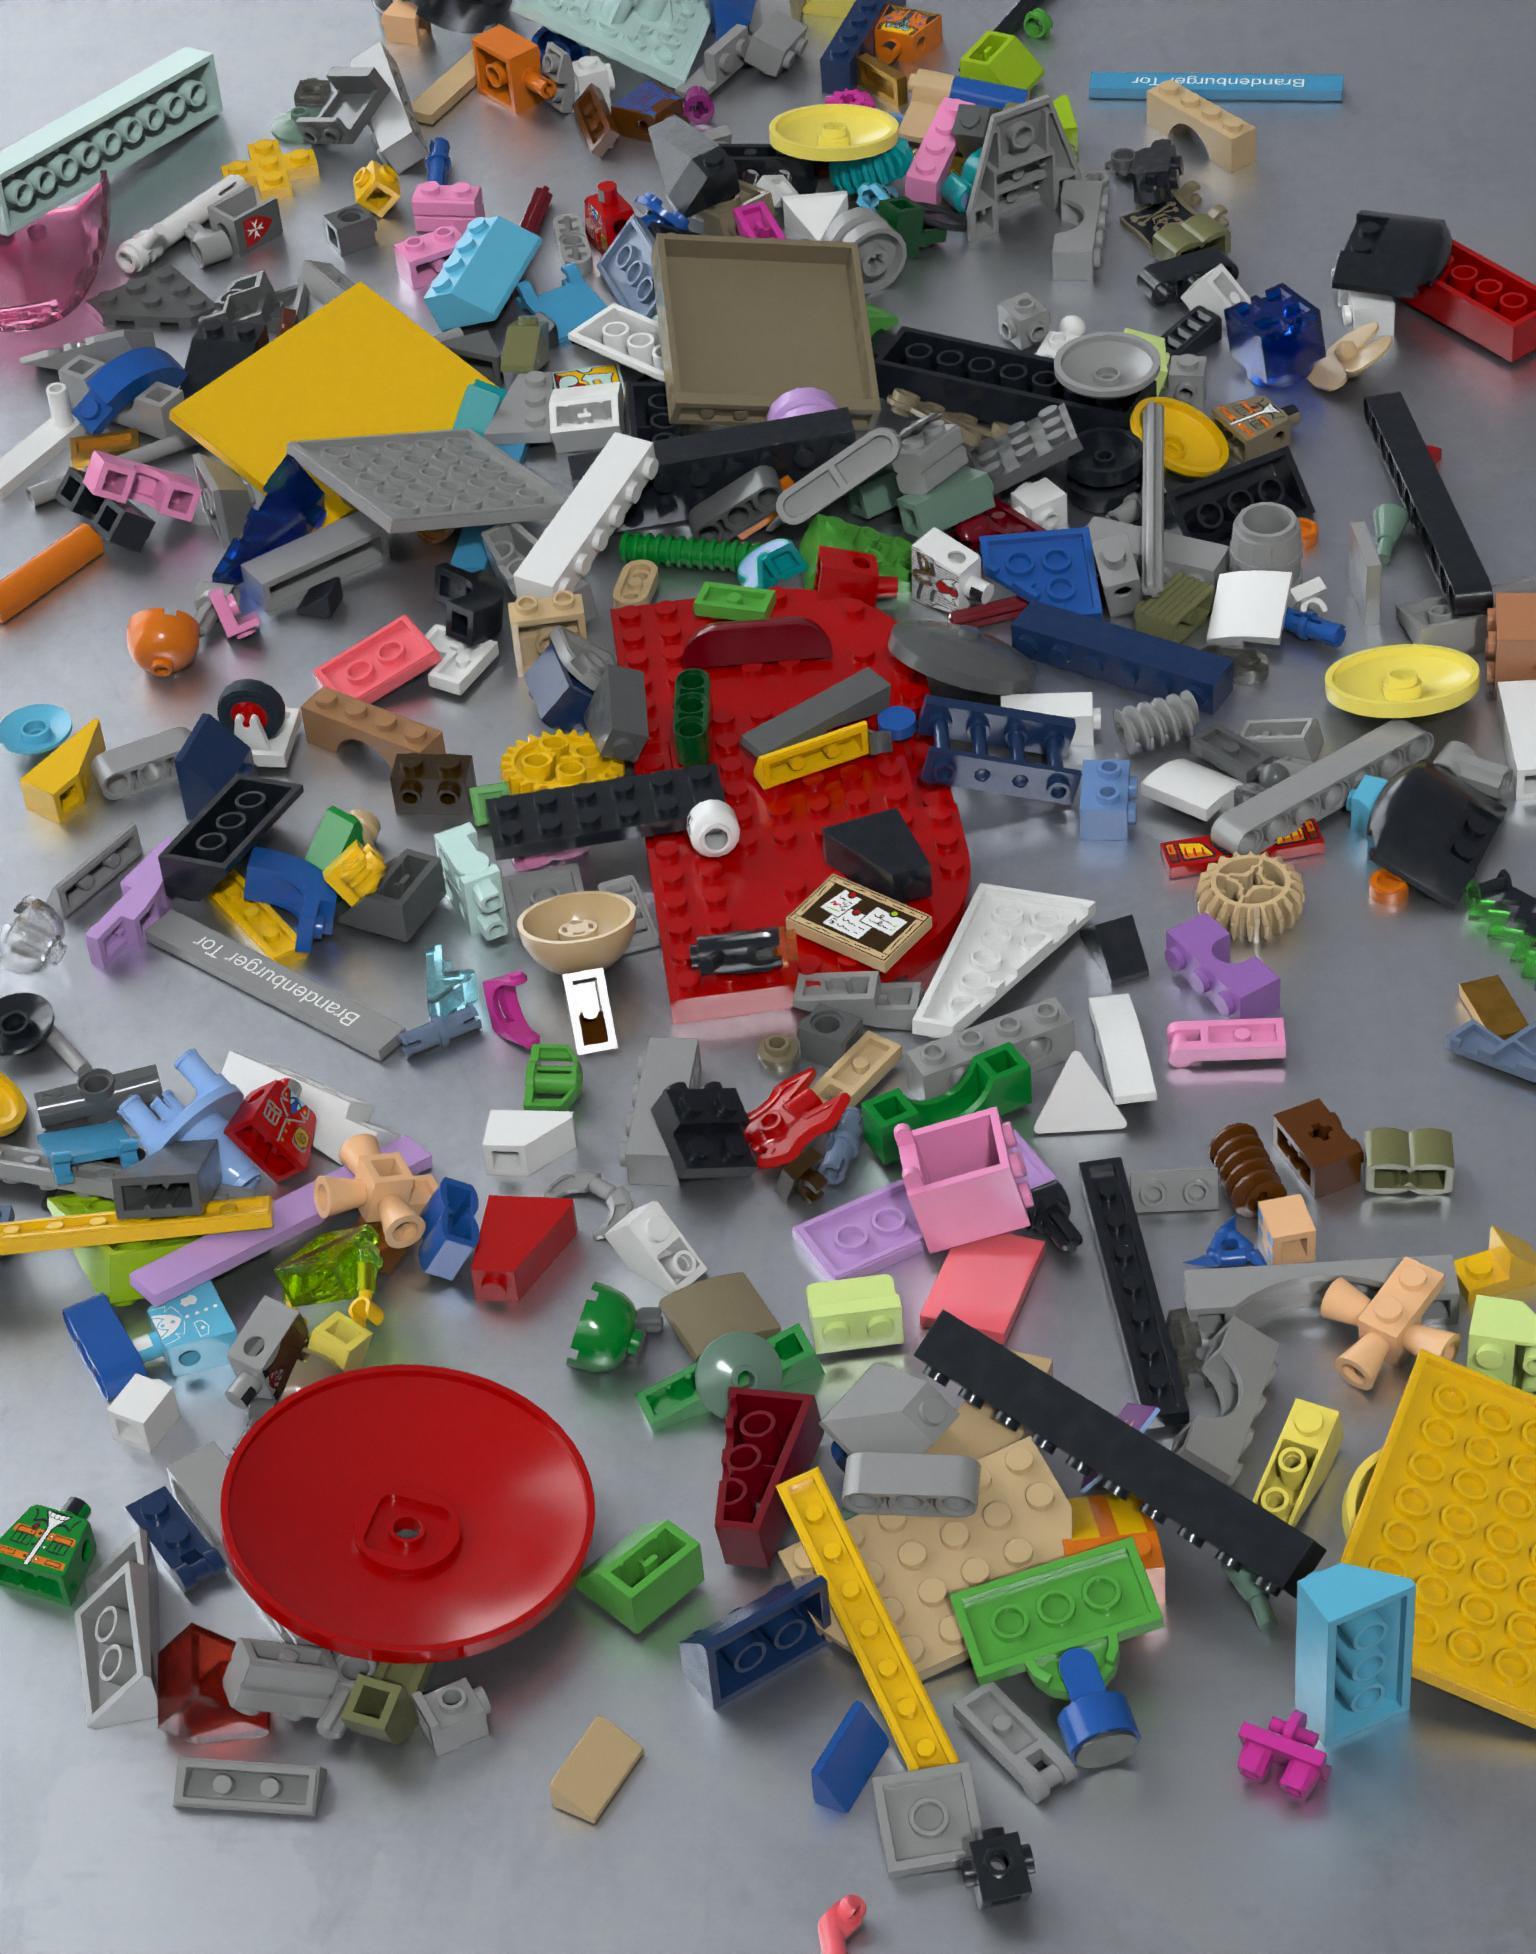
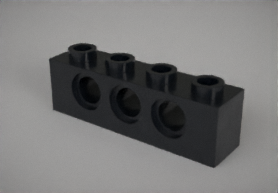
(768, 161)

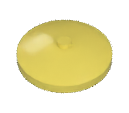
(833, 132)
(1402, 681)

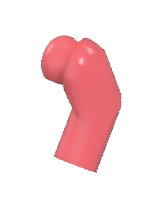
(840, 1924)

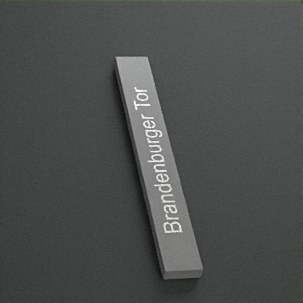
(275, 984)

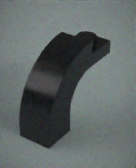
(472, 603)

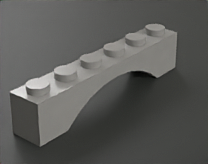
(1267, 1290)

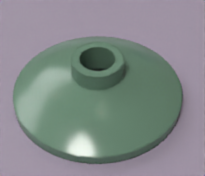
(285, 128)
(726, 1359)

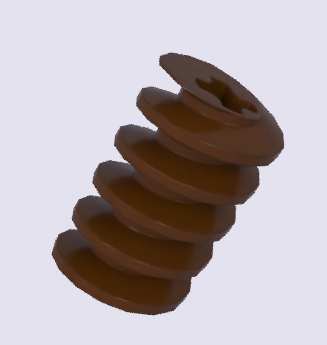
(1245, 1168)

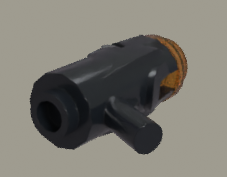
(744, 951)

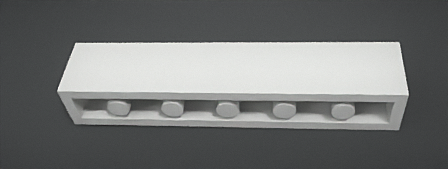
(588, 518)

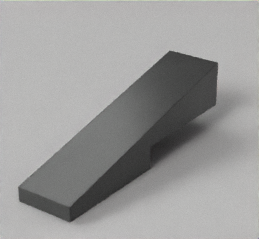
(843, 703)

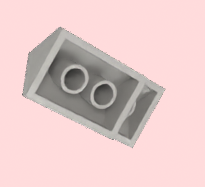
(121, 1636)

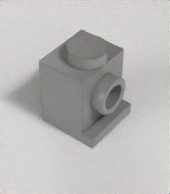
(452, 1715)

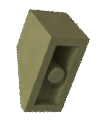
(526, 345)

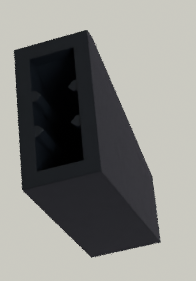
(879, 855)

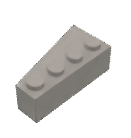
(508, 547)

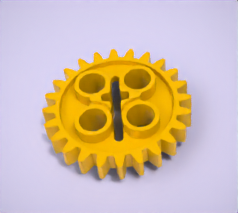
(556, 762)

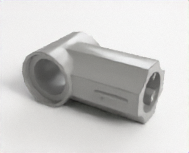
(1479, 773)

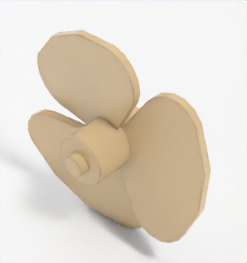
(1349, 357)

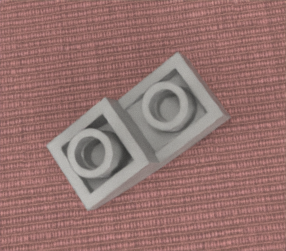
(559, 67)

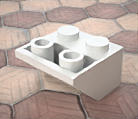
(585, 416)

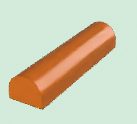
(48, 569)

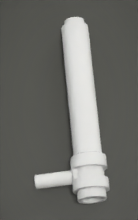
(149, 244)

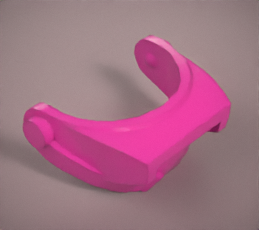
(514, 1025)

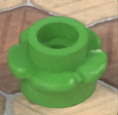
(1032, 26)

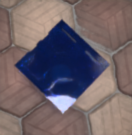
(1275, 337)

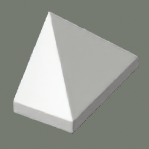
(813, 212)

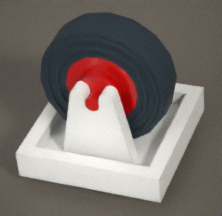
(260, 720)

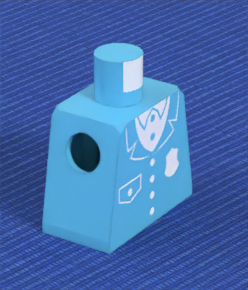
(189, 1332)

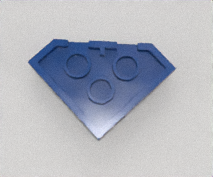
(1045, 567)

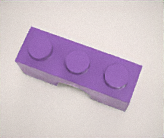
(1202, 956)

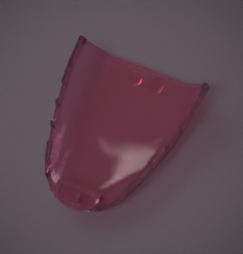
(53, 261)

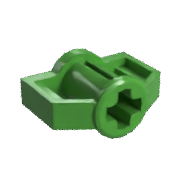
(552, 1079)

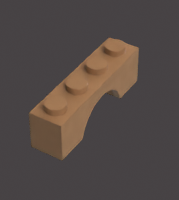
(336, 718)

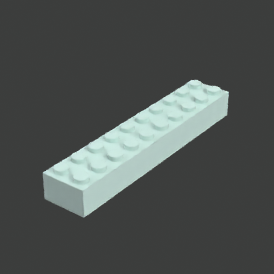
(106, 135)

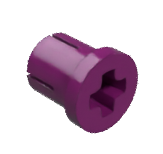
(704, 111)

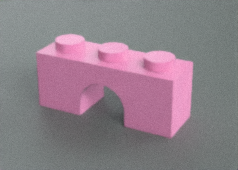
(126, 479)

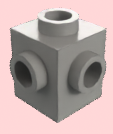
(1023, 320)

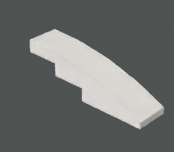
(1122, 1049)

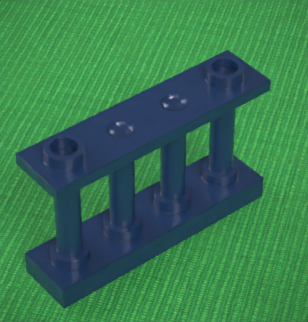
(1002, 728)

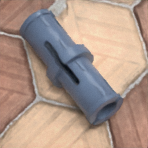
(439, 1031)
(842, 1146)

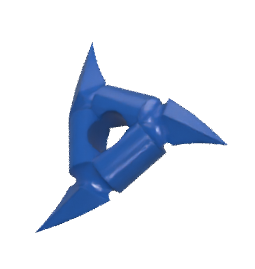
(1229, 1236)

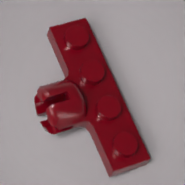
(994, 521)

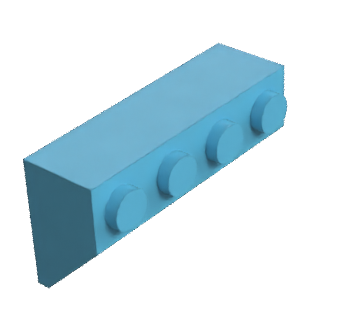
(481, 272)
(1353, 1649)

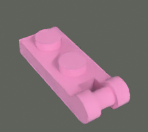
(1225, 1040)

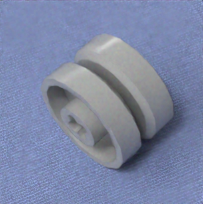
(879, 245)

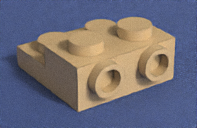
(535, 618)

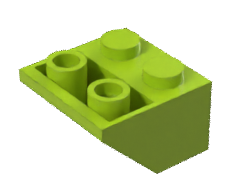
(1002, 61)

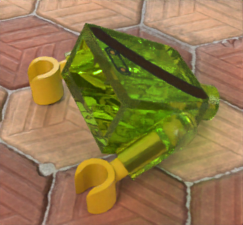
(333, 1270)

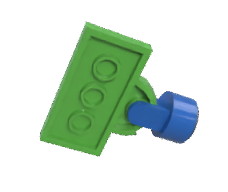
(1066, 1632)

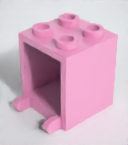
(964, 1179)

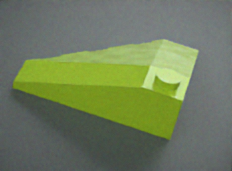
(111, 1264)

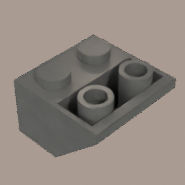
(403, 897)

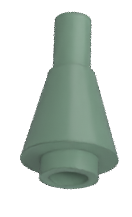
(1389, 524)
(1253, 1595)

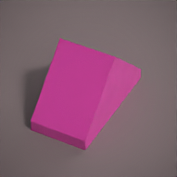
(756, 221)

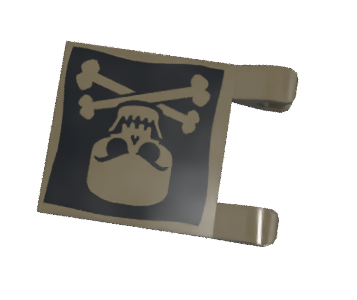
(1151, 218)

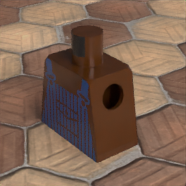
(645, 107)

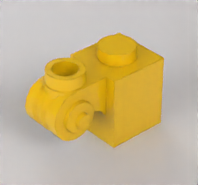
(356, 872)

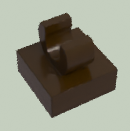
(802, 1177)

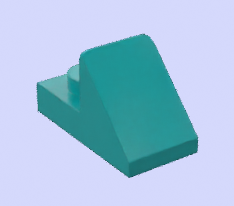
(479, 406)

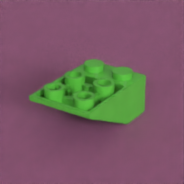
(892, 553)

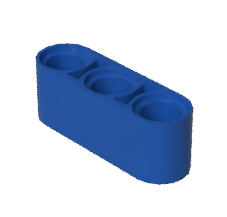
(103, 1344)

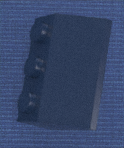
(757, 1640)

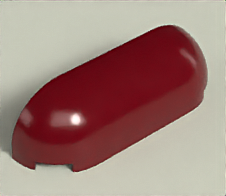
(756, 642)

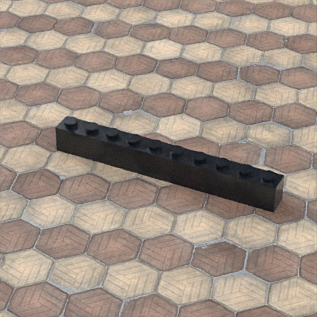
(1121, 1454)

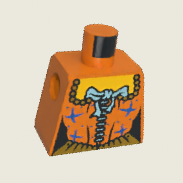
(906, 34)

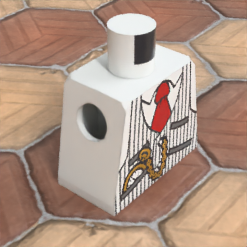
(947, 573)

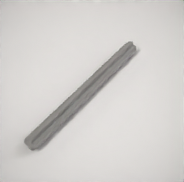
(1153, 500)

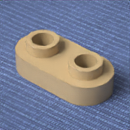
(636, 584)

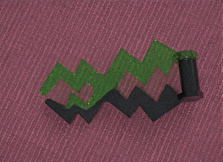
(1483, 911)

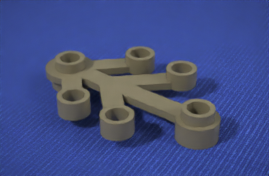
(908, 403)

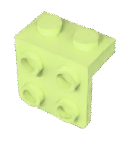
(855, 1313)

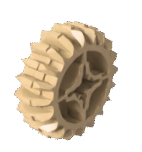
(1251, 895)

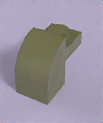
(384, 1704)

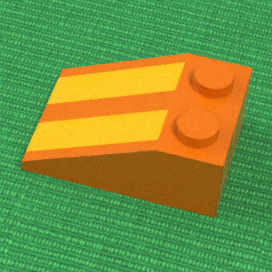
(1108, 1519)

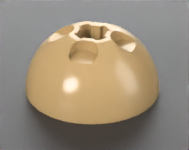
(578, 930)

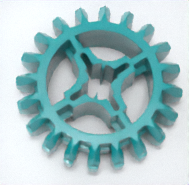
(880, 168)

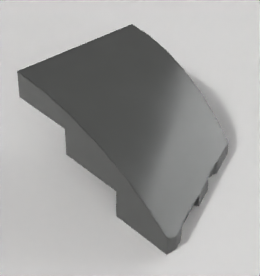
(256, 302)

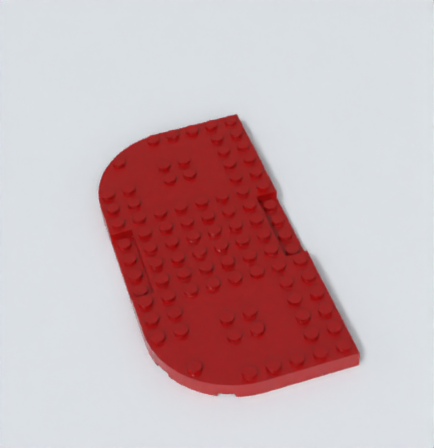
(781, 827)

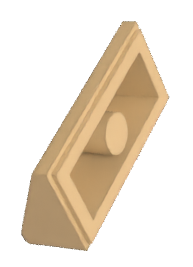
(594, 1770)

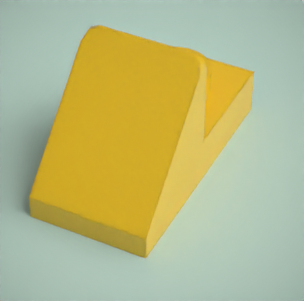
(1502, 1268)

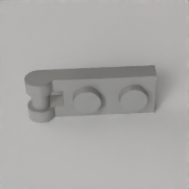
(1014, 1740)

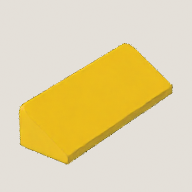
(812, 755)

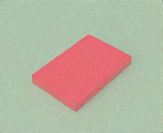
(379, 662)
(985, 1283)

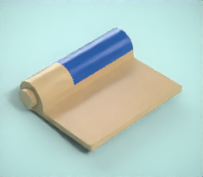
(931, 87)

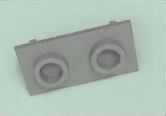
(1174, 1189)

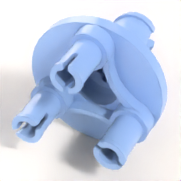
(200, 1120)

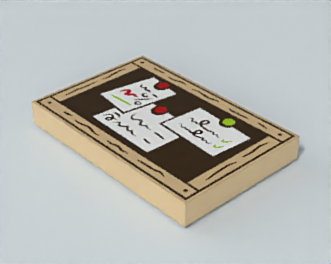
(859, 923)

